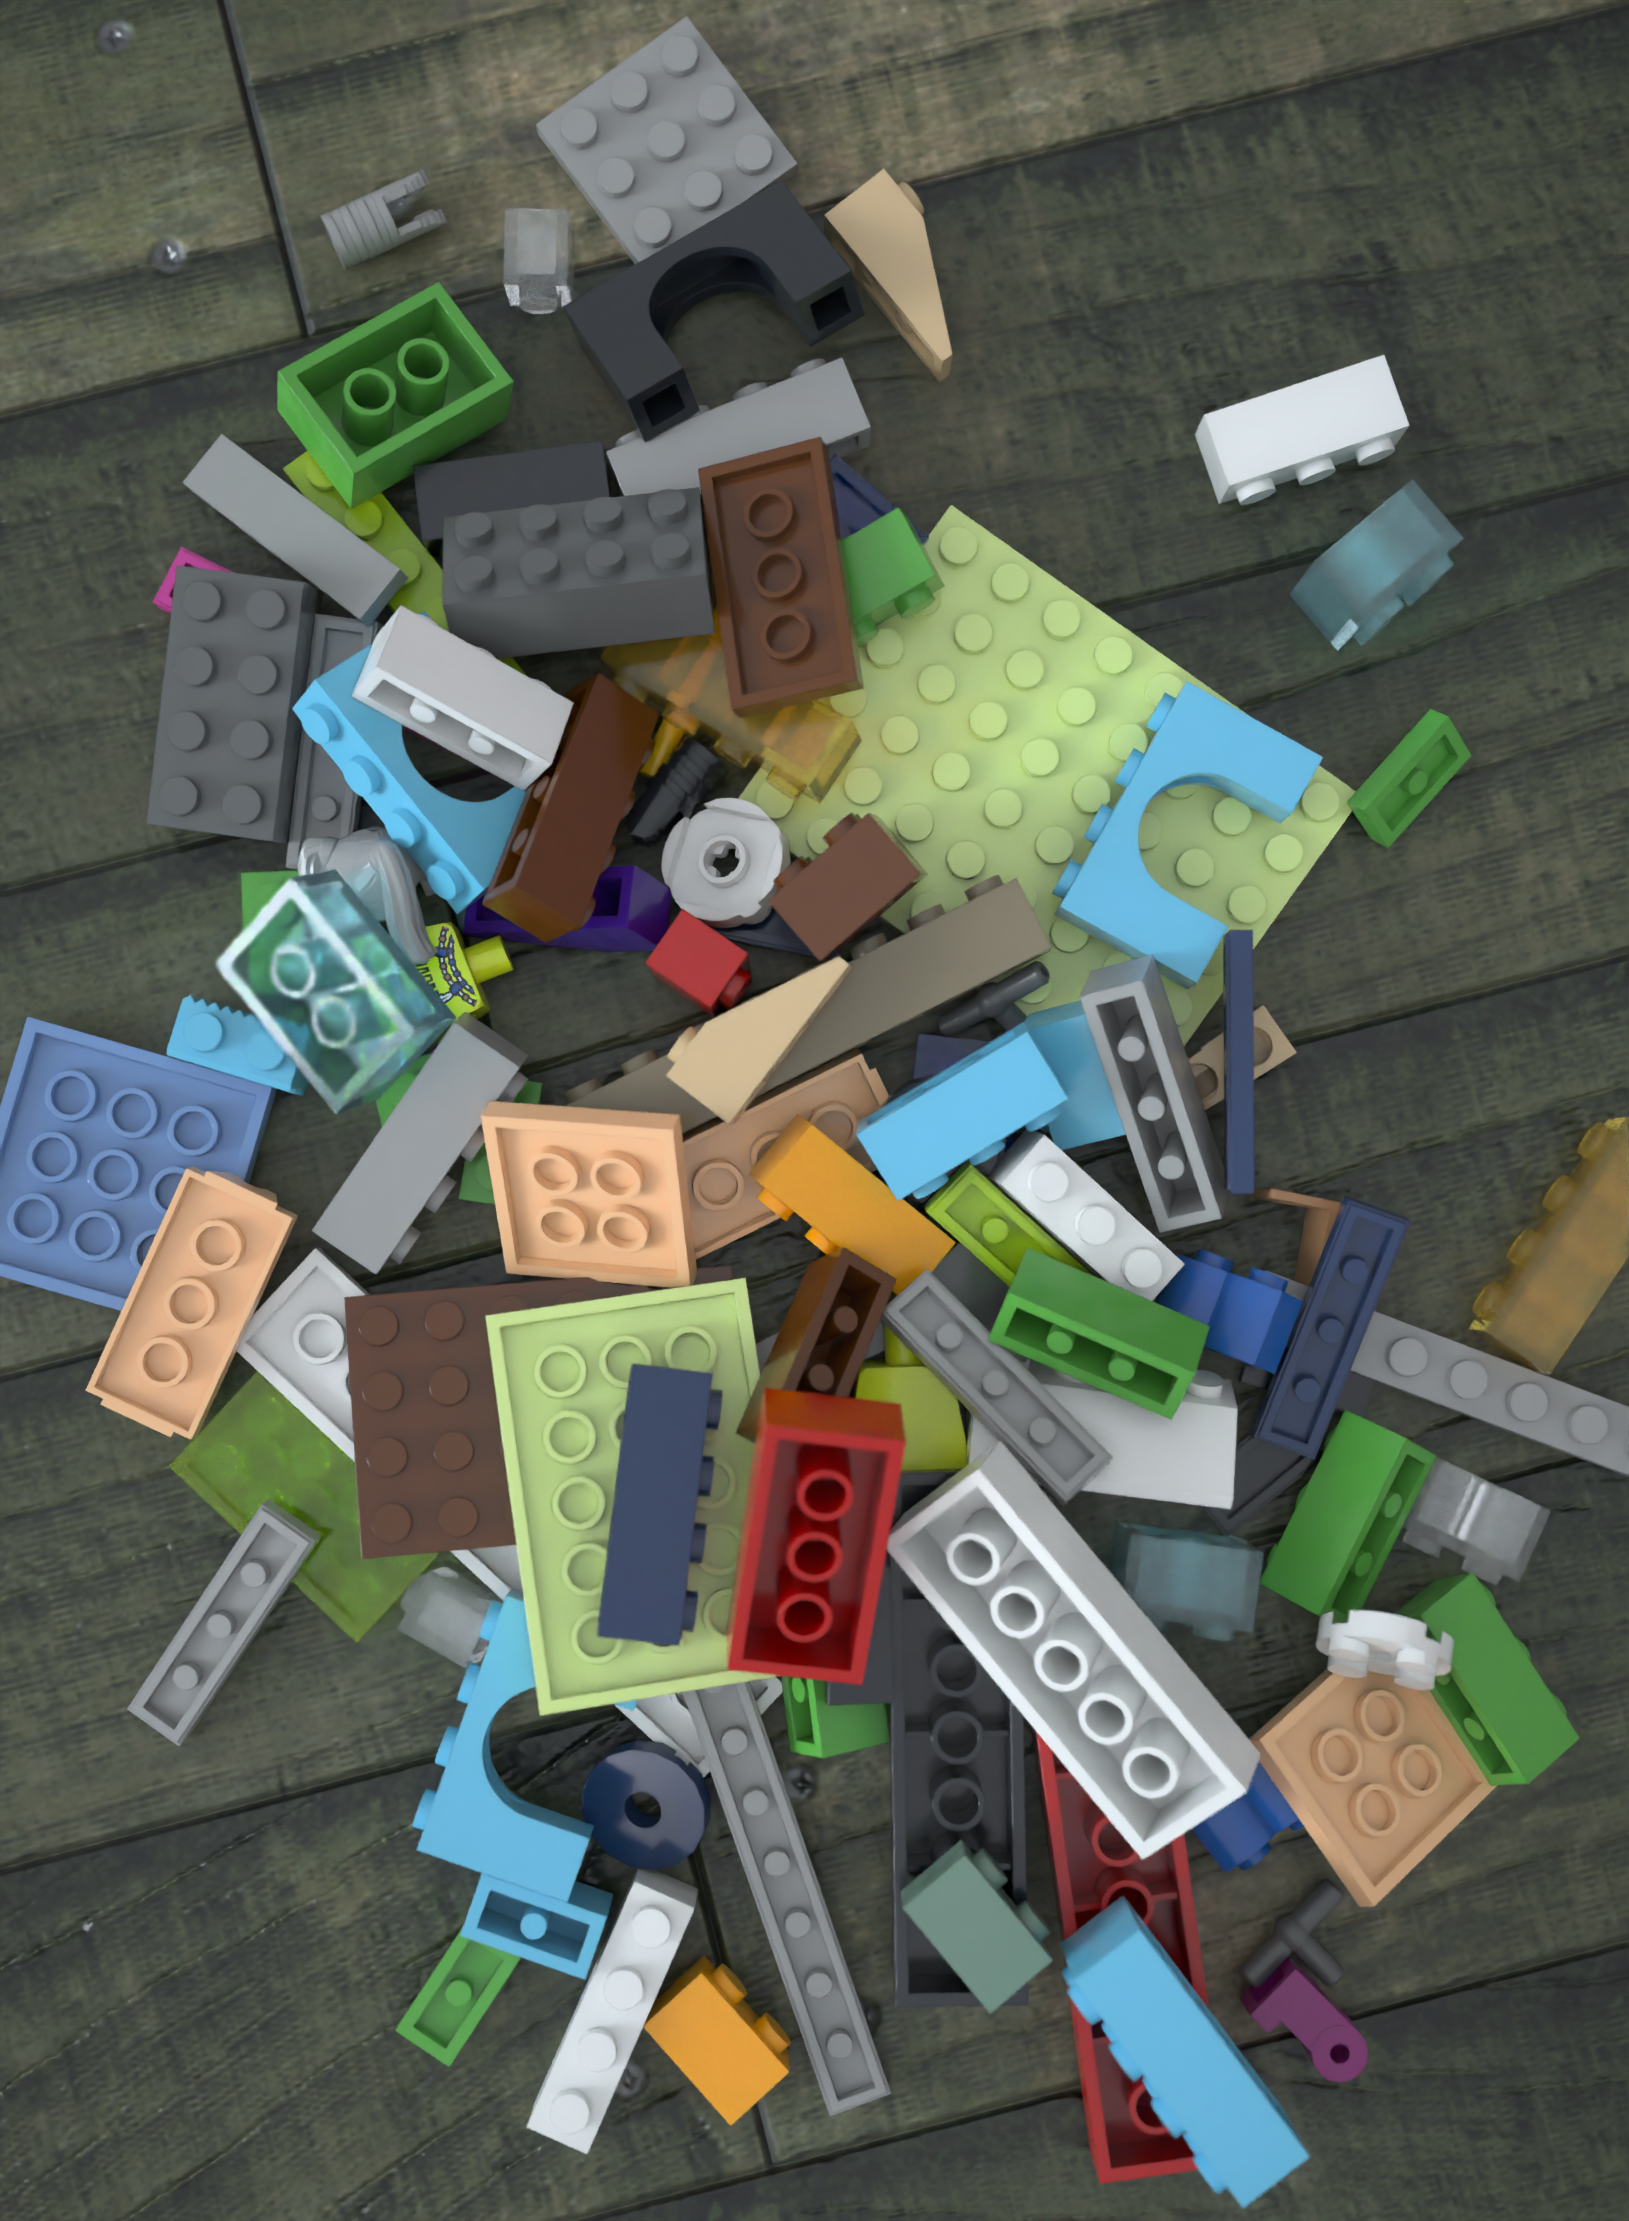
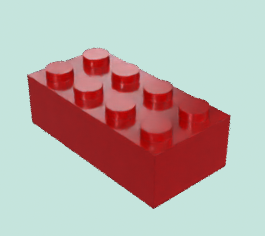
(814, 1535)

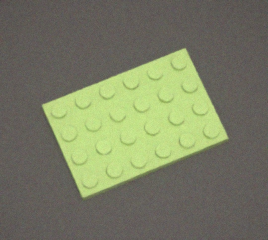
(561, 1424)

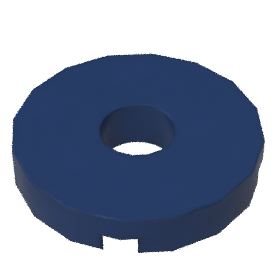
(627, 1832)

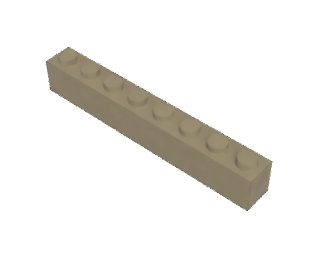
(884, 990)

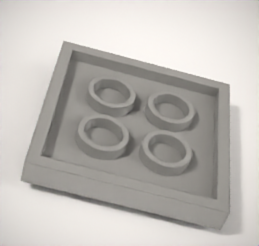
(665, 143)

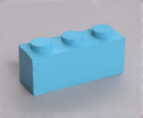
(962, 1113)

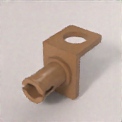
(1316, 1229)

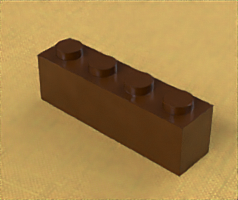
(573, 813)

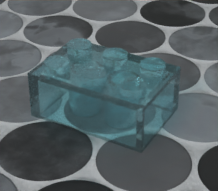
(334, 990)

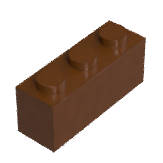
(823, 1331)

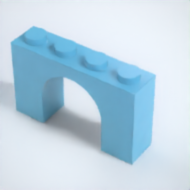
(1194, 744)
(446, 837)
(473, 1813)

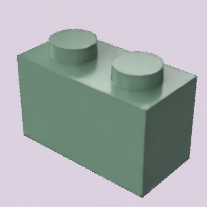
(977, 1924)

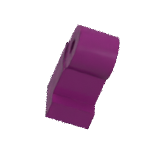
(1319, 2024)

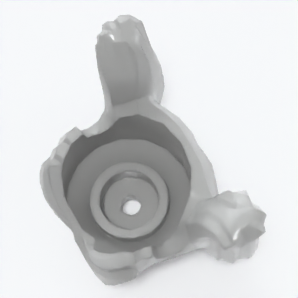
(382, 879)

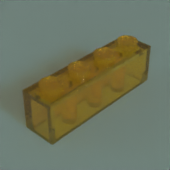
(687, 676)
(1567, 1258)

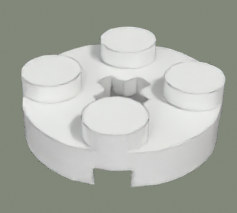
(710, 834)
(1384, 1646)

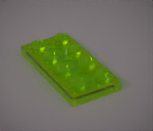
(272, 1451)

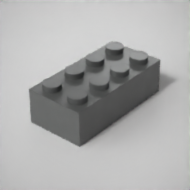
(578, 574)
(228, 702)

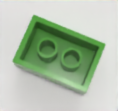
(394, 394)

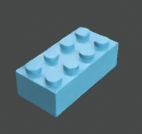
(1184, 2053)

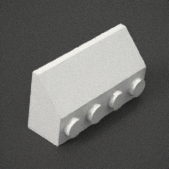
(1152, 1456)

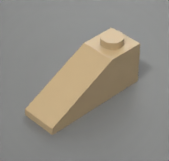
(888, 250)
(742, 1048)

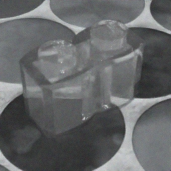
(1475, 1520)

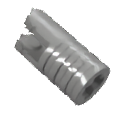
(367, 228)

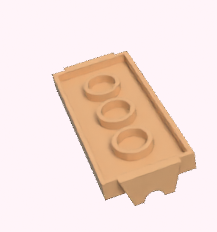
(724, 1153)
(192, 1302)

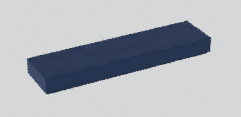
(1238, 1061)
(1330, 1327)

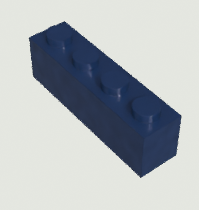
(656, 1504)

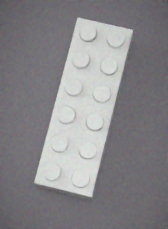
(1073, 1651)

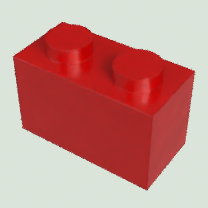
(701, 965)

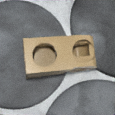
(1270, 1049)

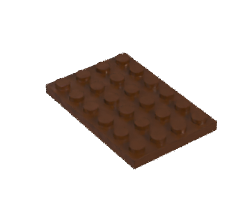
(430, 1414)

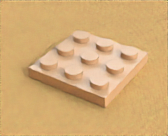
(591, 1193)
(1370, 1775)

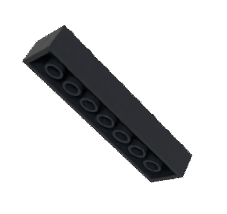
(950, 1769)

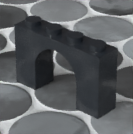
(756, 248)

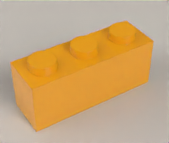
(846, 1205)

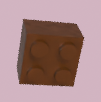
(845, 885)

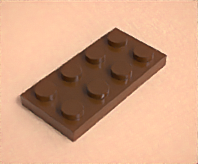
(780, 578)

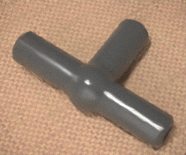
(995, 1001)
(1293, 1935)

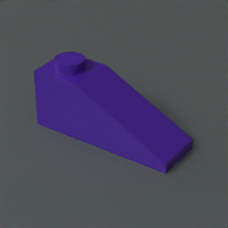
(627, 916)

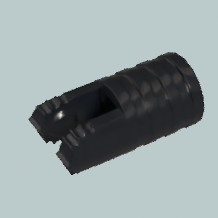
(674, 792)

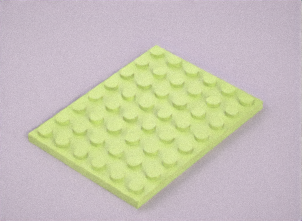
(1003, 735)

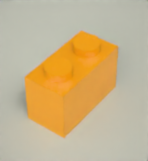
(719, 2038)

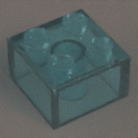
(1384, 558)
(1188, 1577)

